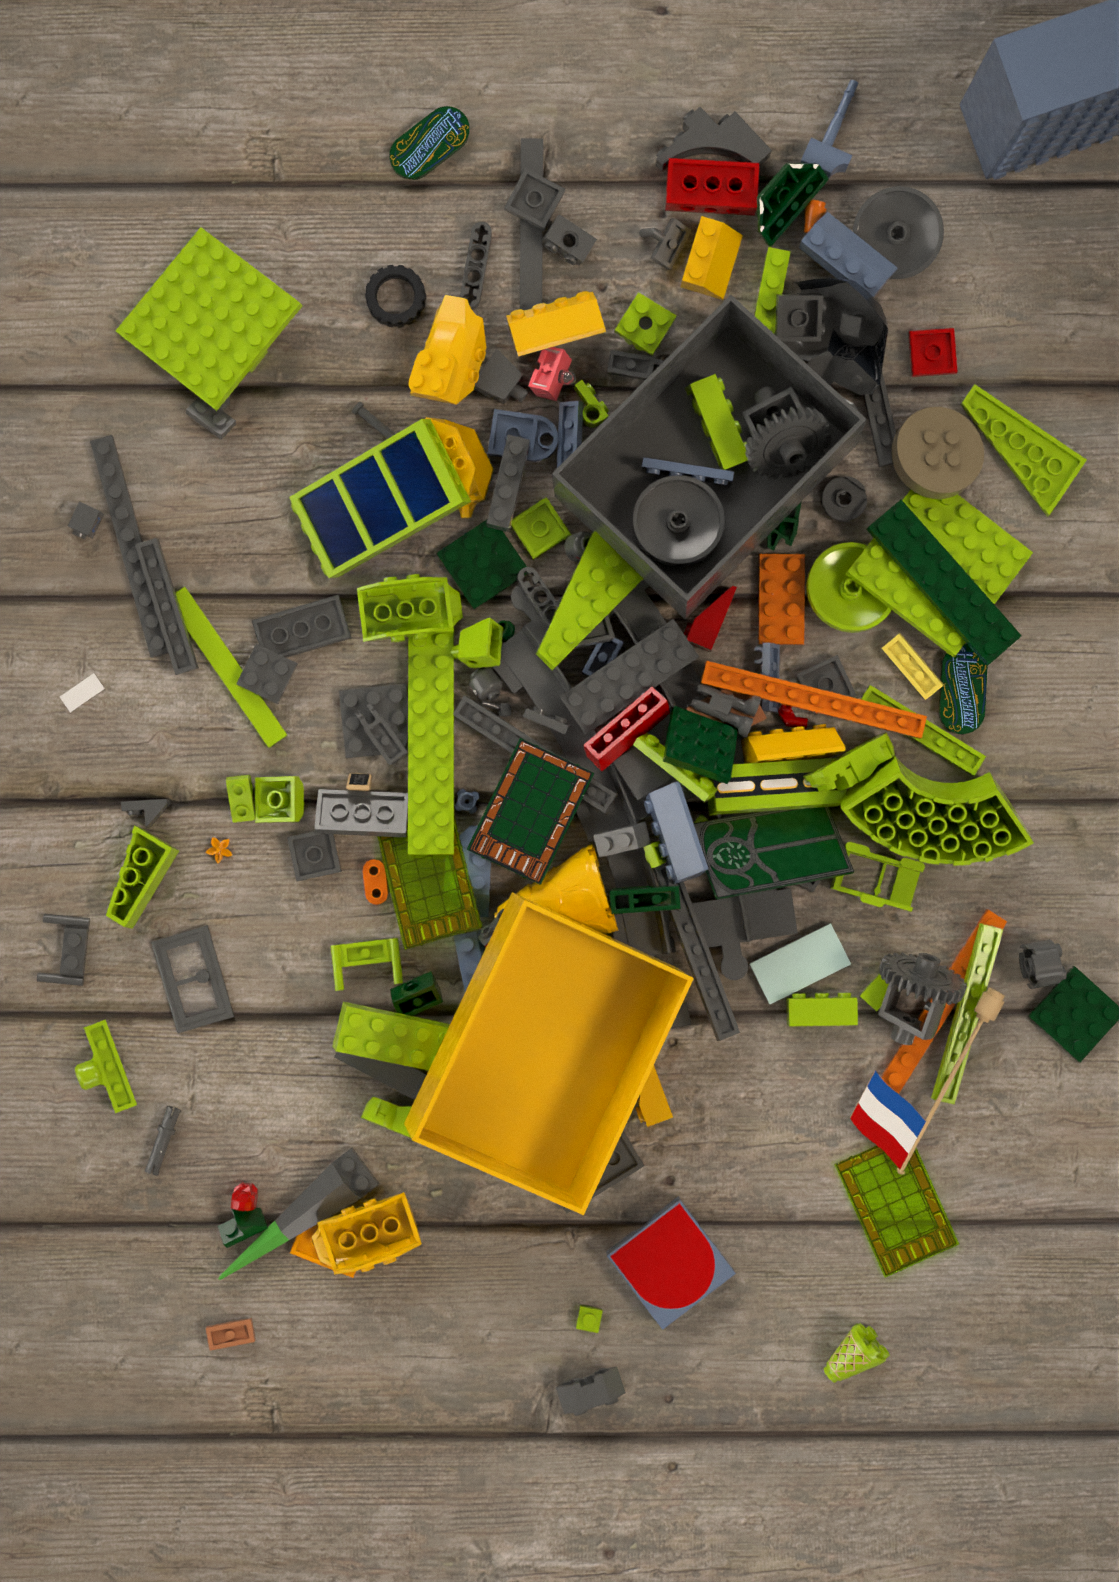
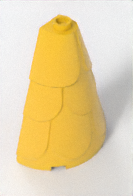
(574, 891)

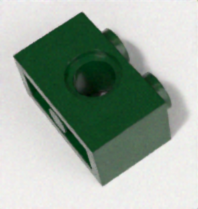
(416, 995)

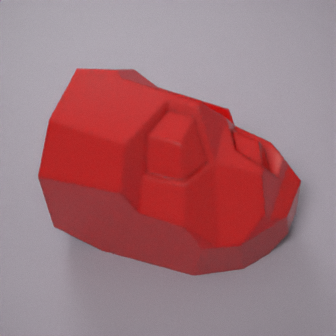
(244, 1197)

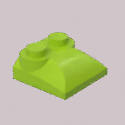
(279, 799)

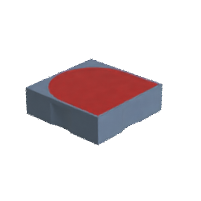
(670, 1263)

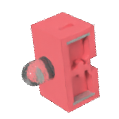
(552, 373)

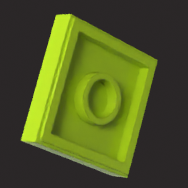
(540, 528)

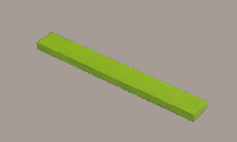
(228, 669)
(965, 1018)

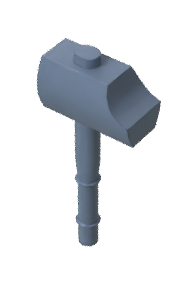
(830, 158)

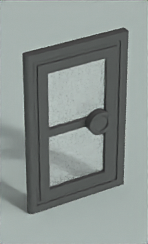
(192, 979)

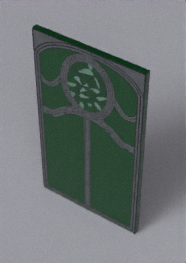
(771, 850)

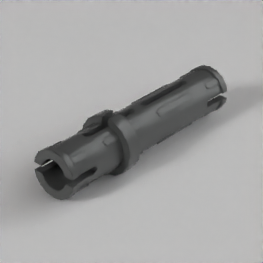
(163, 1138)

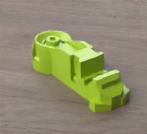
(852, 765)
(386, 1115)

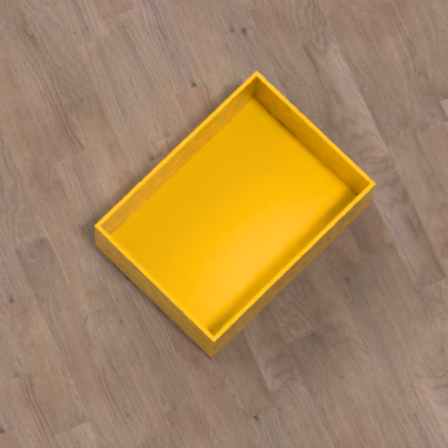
(547, 1054)

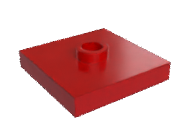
(932, 352)

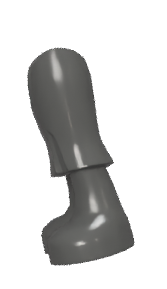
(721, 705)

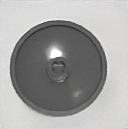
(902, 228)
(678, 520)

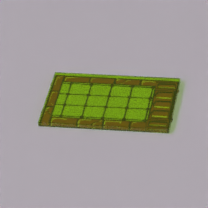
(429, 892)
(896, 1210)

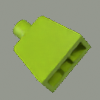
(480, 644)

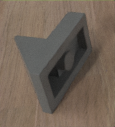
(152, 808)

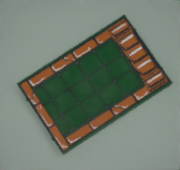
(530, 811)

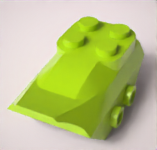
(408, 608)

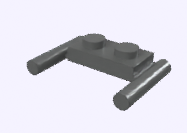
(73, 950)

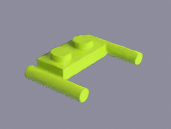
(366, 953)

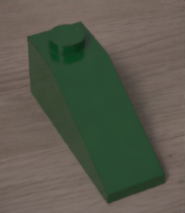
(644, 899)

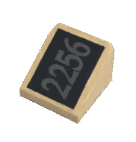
(359, 782)

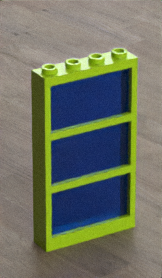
(379, 499)

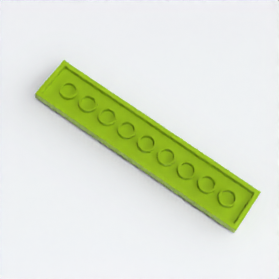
(431, 745)

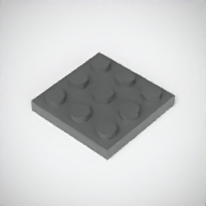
(388, 701)

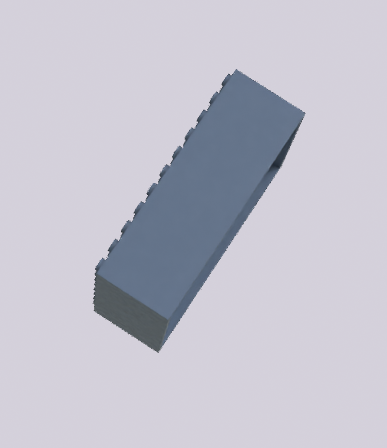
(1046, 91)

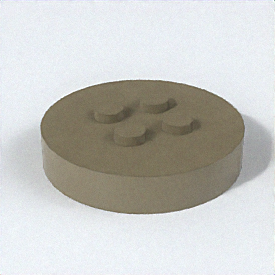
(937, 452)

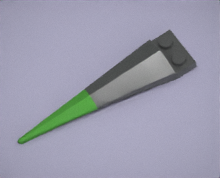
(333, 1190)

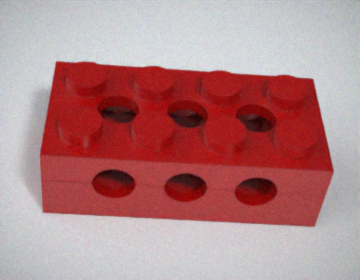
(718, 173)

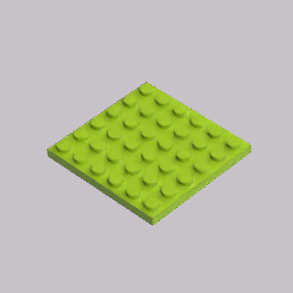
(209, 318)
(970, 537)

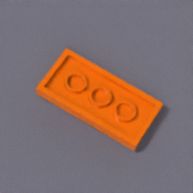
(781, 599)

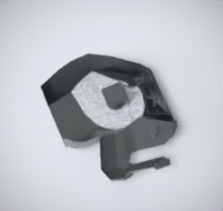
(849, 320)

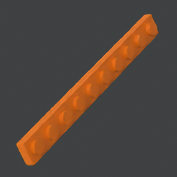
(813, 699)
(909, 1055)

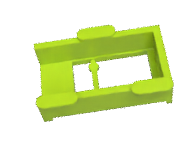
(903, 886)

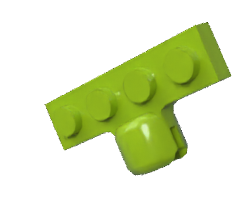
(694, 782)
(105, 1068)

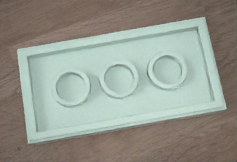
(800, 963)

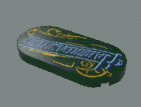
(429, 143)
(964, 691)

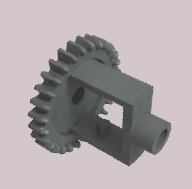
(788, 440)
(925, 978)

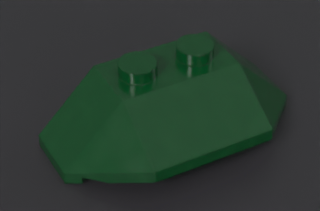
(787, 197)

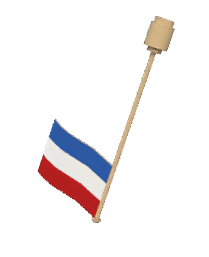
(891, 1119)

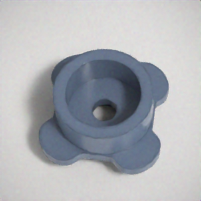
(471, 806)

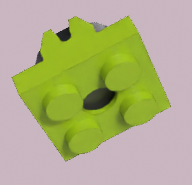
(645, 324)

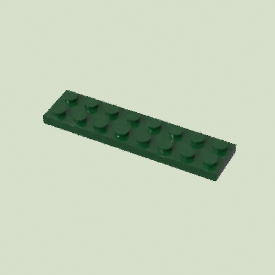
(944, 582)

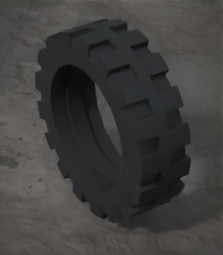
(389, 273)

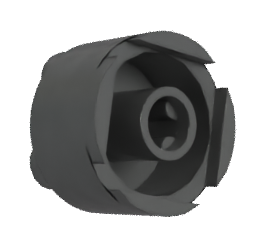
(1042, 963)

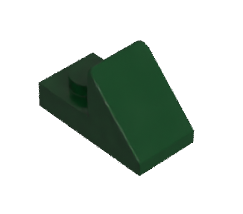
(242, 1226)

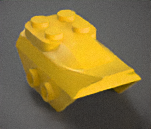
(451, 354)
(468, 459)
(367, 1235)

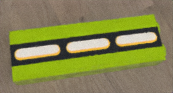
(771, 788)

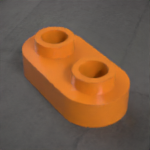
(376, 881)

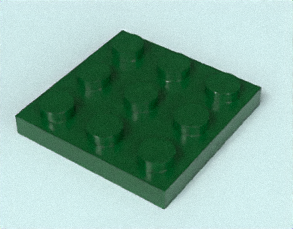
(482, 563)
(700, 745)
(1076, 1014)

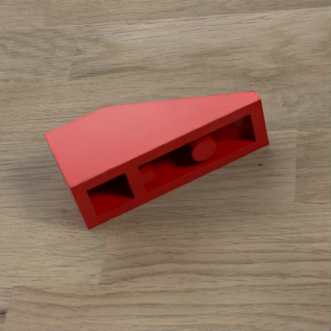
(708, 624)

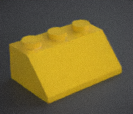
(711, 258)

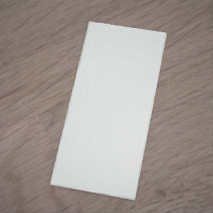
(82, 692)

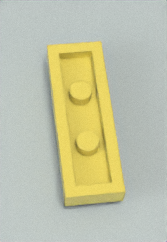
(912, 666)

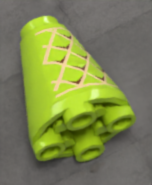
(856, 1354)

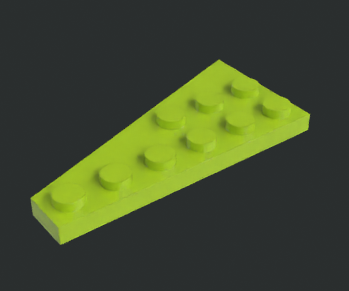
(1032, 454)
(592, 593)

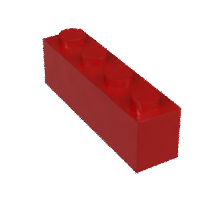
(626, 728)

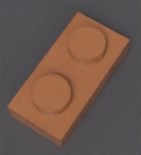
(230, 1334)

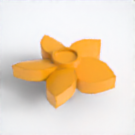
(219, 849)

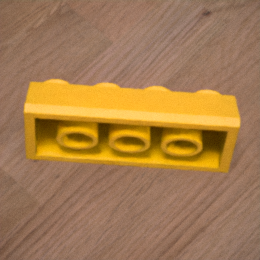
(555, 323)
(793, 745)

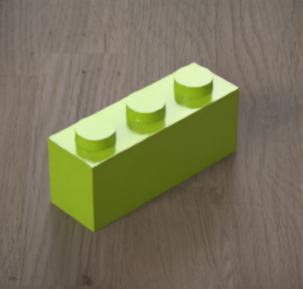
(822, 1010)

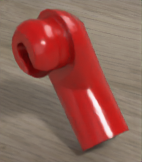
(789, 718)

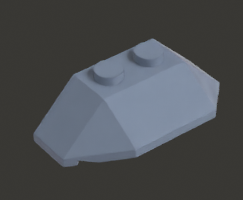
(479, 873)

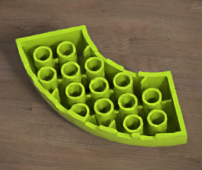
(935, 819)

